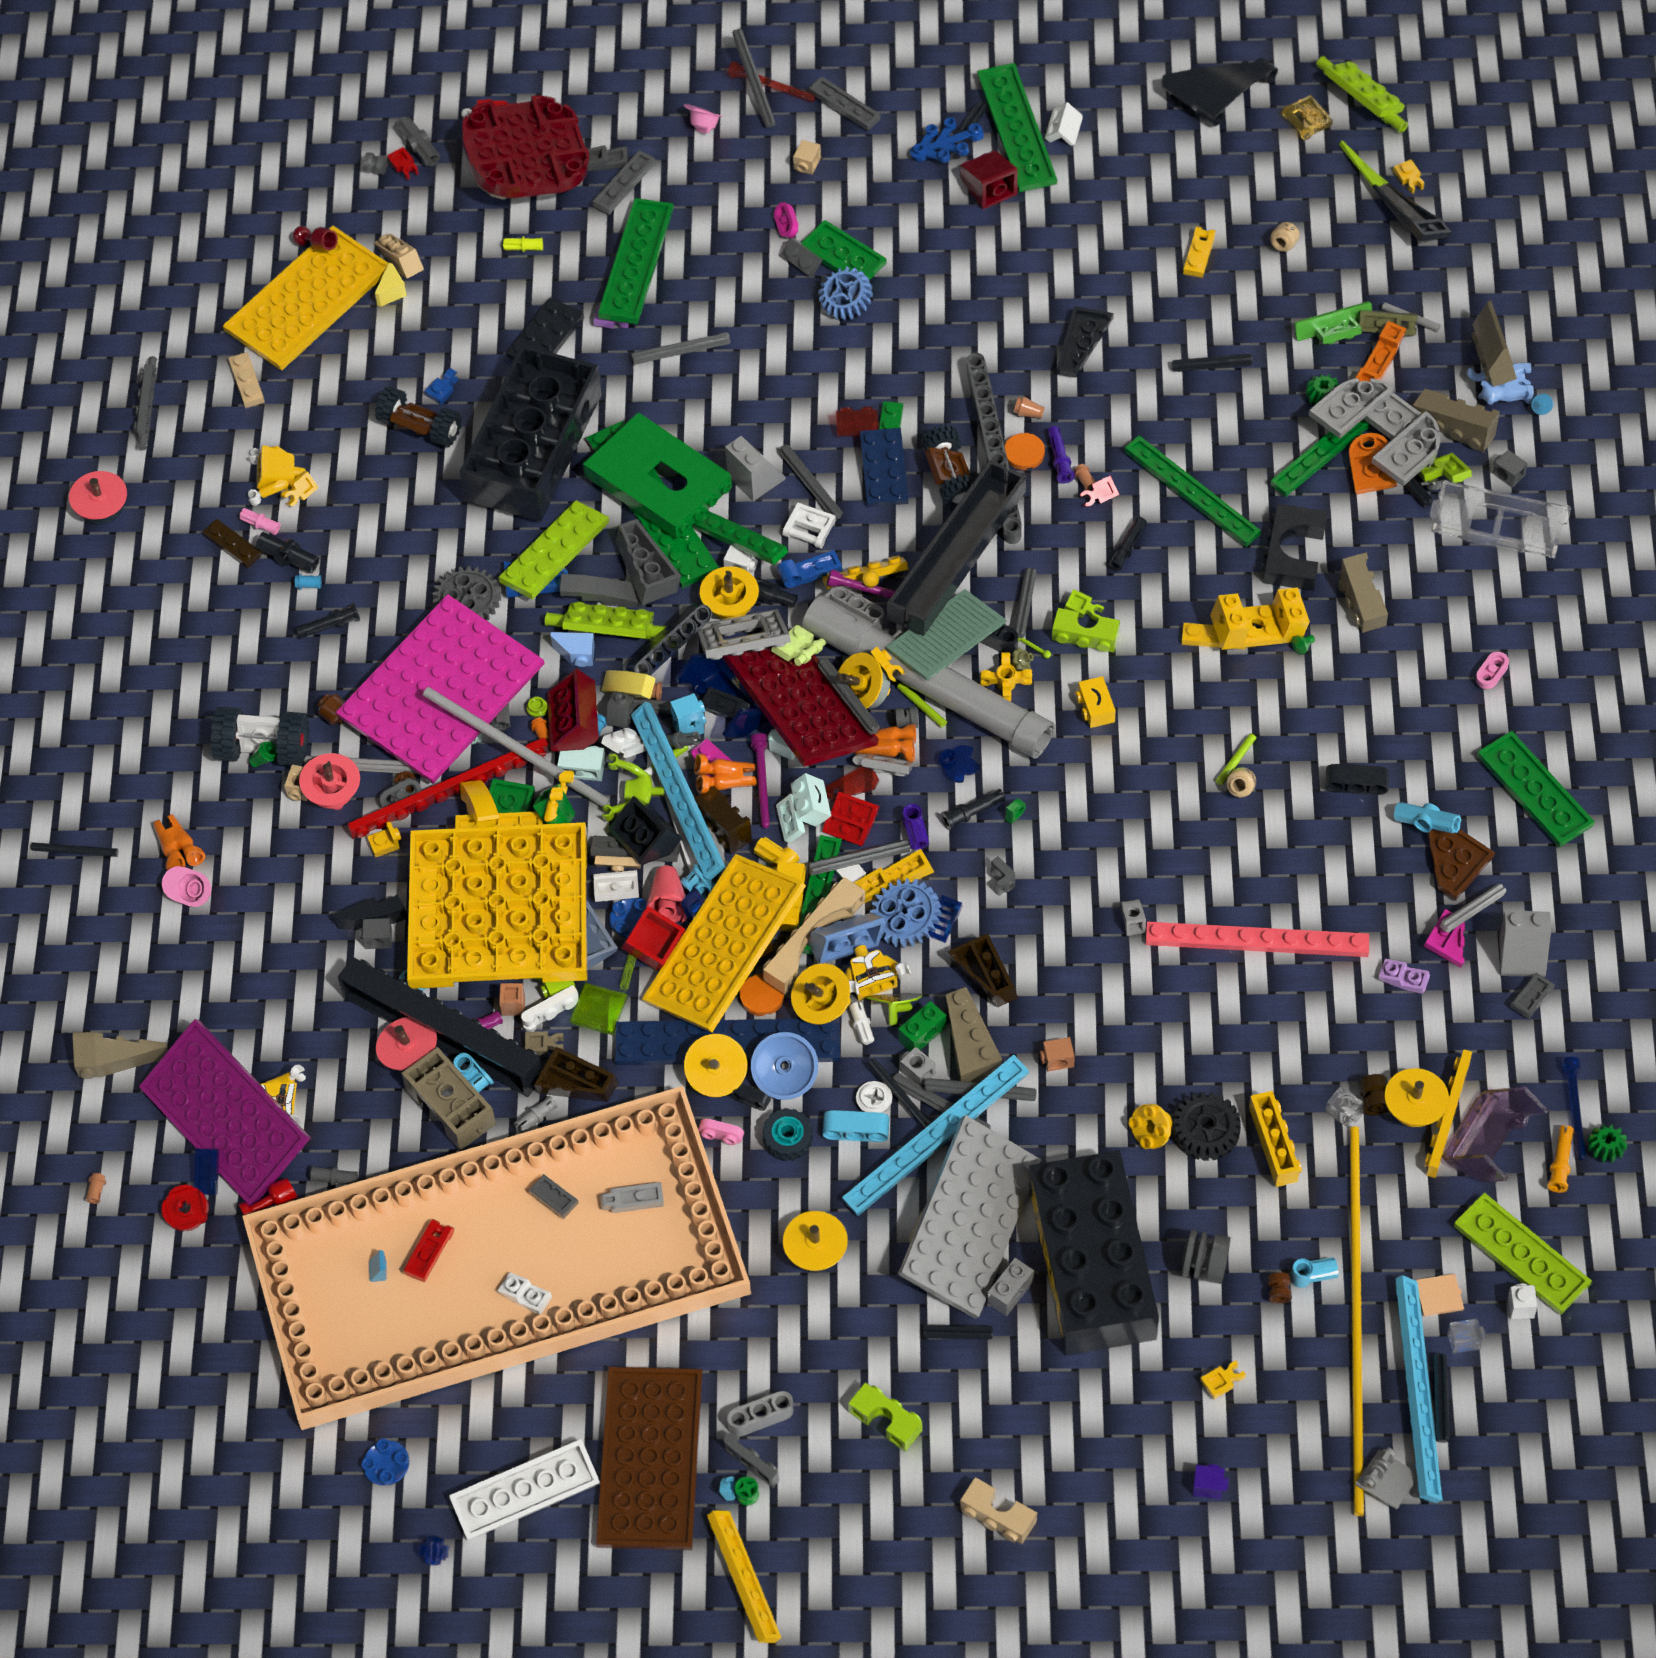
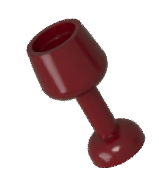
(321, 238)

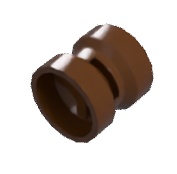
(1279, 1288)

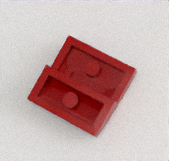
(851, 819)

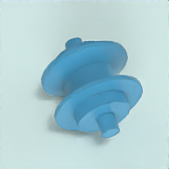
(1542, 404)

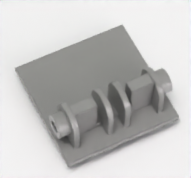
(1387, 1478)

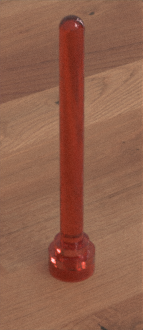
(736, 70)

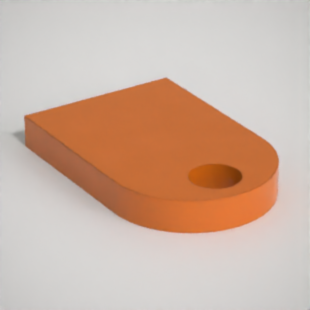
(1365, 474)

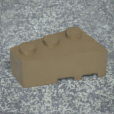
(1361, 594)

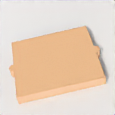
(1439, 1295)

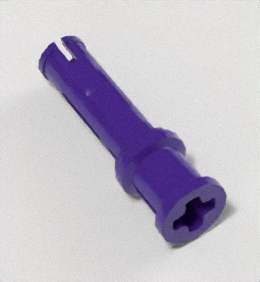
(1061, 461)

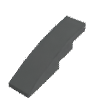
(605, 159)
(603, 589)

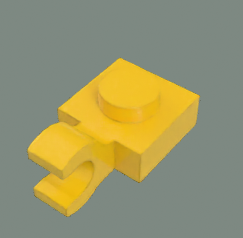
(884, 658)

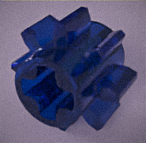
(433, 1550)

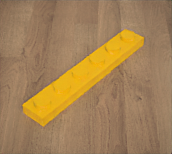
(1444, 1123)
(744, 1577)

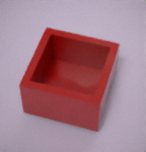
(653, 938)

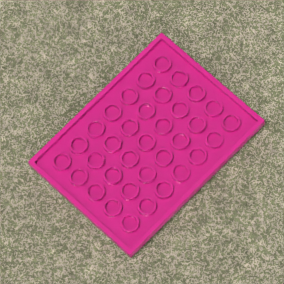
(459, 659)

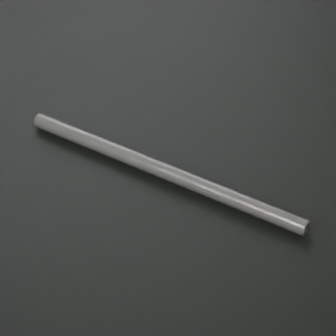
(513, 745)

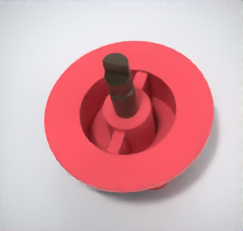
(329, 780)

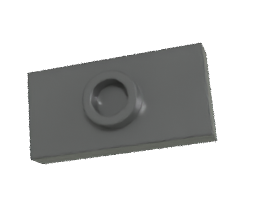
(1532, 995)
(553, 1196)

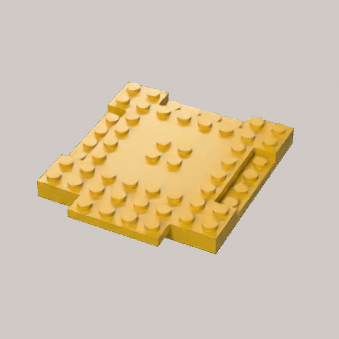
(497, 901)

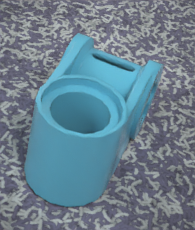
(696, 880)
(474, 1074)

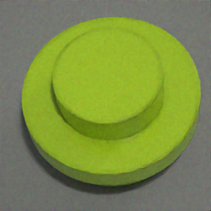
(537, 707)

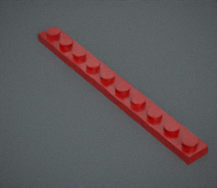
(441, 791)

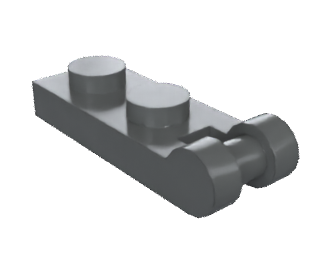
(751, 1460)

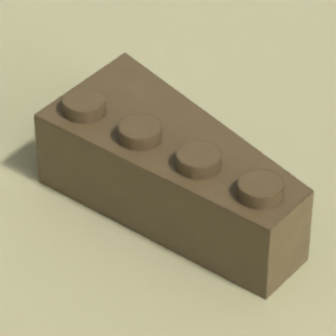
(972, 1043)

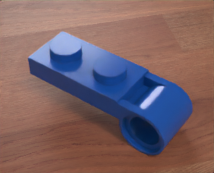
(808, 570)

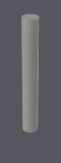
(1421, 321)

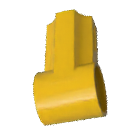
(773, 853)

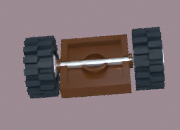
(393, 410)
(947, 464)

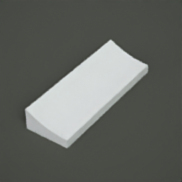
(524, 1489)

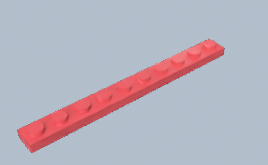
(1257, 939)

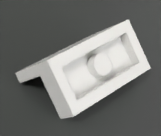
(1064, 124)

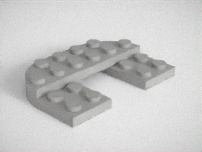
(1412, 434)

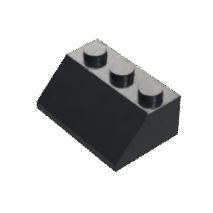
(644, 832)

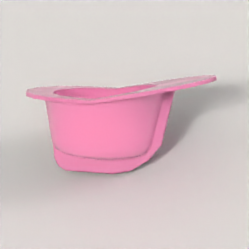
(702, 119)
(186, 886)

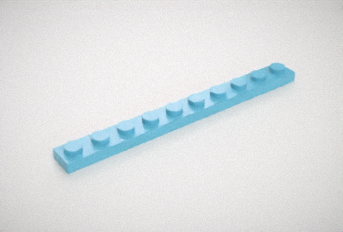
(678, 791)
(934, 1136)
(1418, 1389)

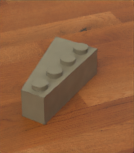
(1458, 420)

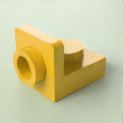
(384, 841)

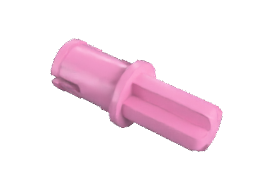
(260, 521)

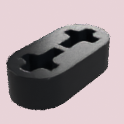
(750, 1097)

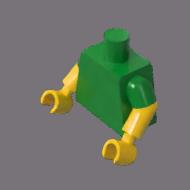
(553, 803)

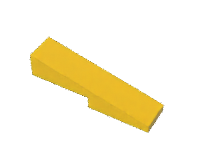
(911, 867)

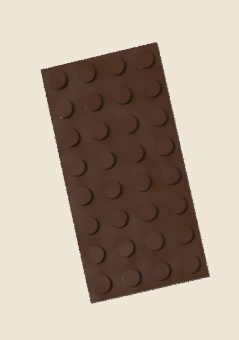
(650, 1458)

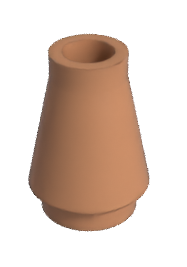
(1028, 408)

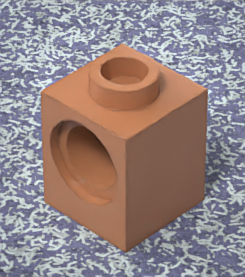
(512, 999)
(1057, 1054)

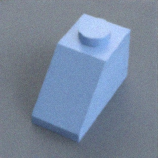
(575, 647)

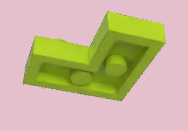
(1446, 465)

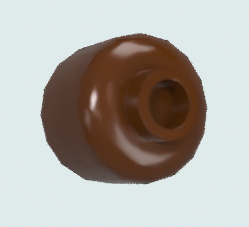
(328, 706)

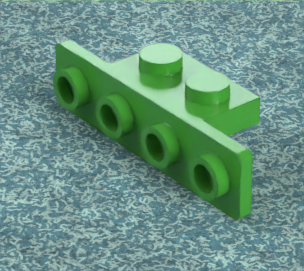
(1332, 325)

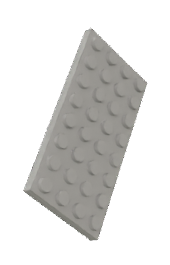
(969, 1217)

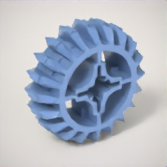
(834, 303)

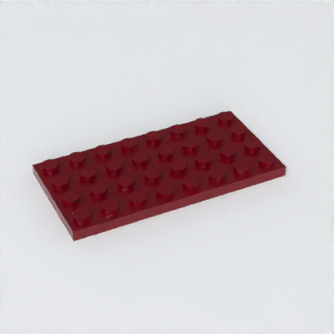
(801, 705)

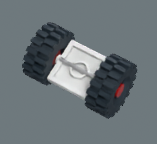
(244, 733)

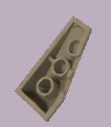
(104, 1056)

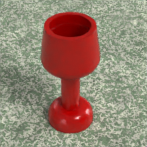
(280, 1193)

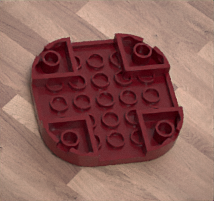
(525, 147)

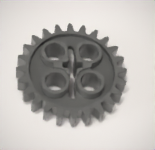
(470, 593)

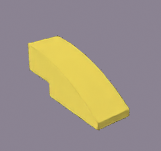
(629, 683)

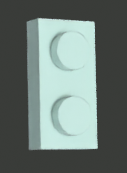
(791, 826)

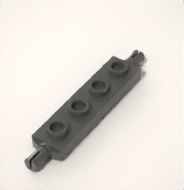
(146, 397)

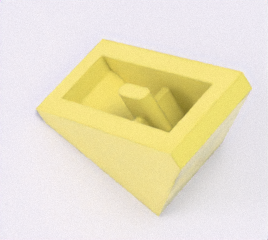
(390, 287)

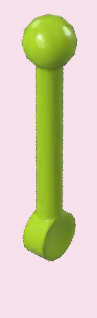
(1046, 654)

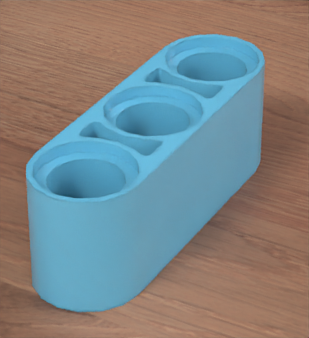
(856, 1126)

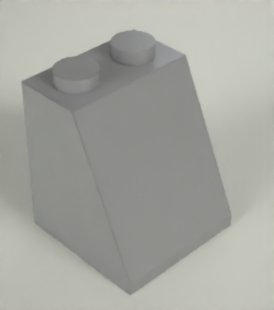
(751, 469)
(1524, 943)

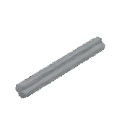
(1473, 908)

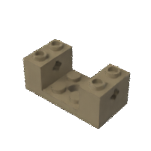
(464, 1112)

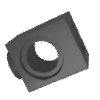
(1509, 468)
(620, 709)
(376, 933)

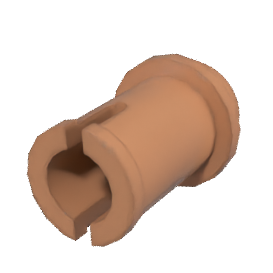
(1084, 476)
(96, 1185)

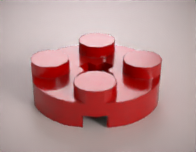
(174, 1202)

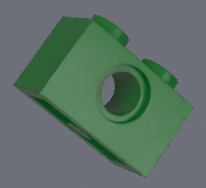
(922, 1027)

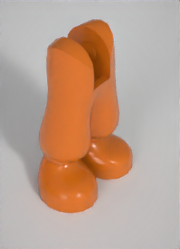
(890, 745)
(726, 774)
(177, 839)

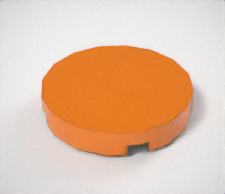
(1024, 451)
(760, 997)

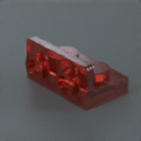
(851, 421)

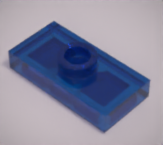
(206, 1171)

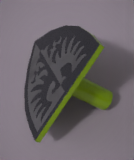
(896, 1003)

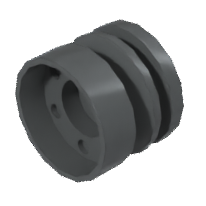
(1206, 1256)

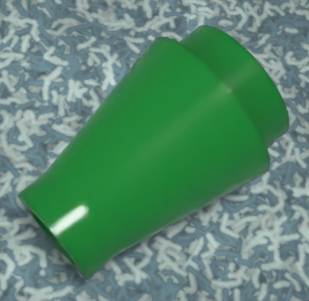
(265, 753)

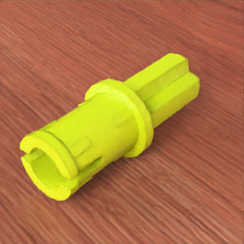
(523, 244)

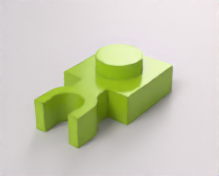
(1082, 603)

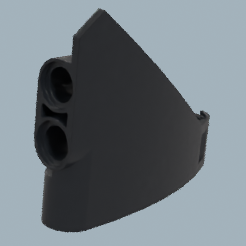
(1213, 88)

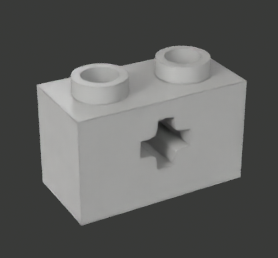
(1010, 1287)

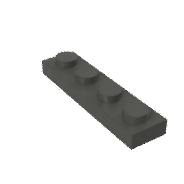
(844, 103)
(624, 182)
(612, 847)

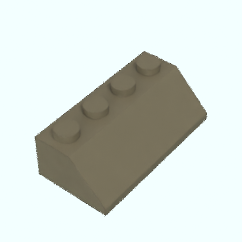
(1492, 345)

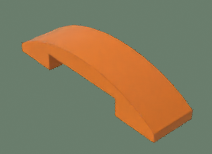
(1383, 352)

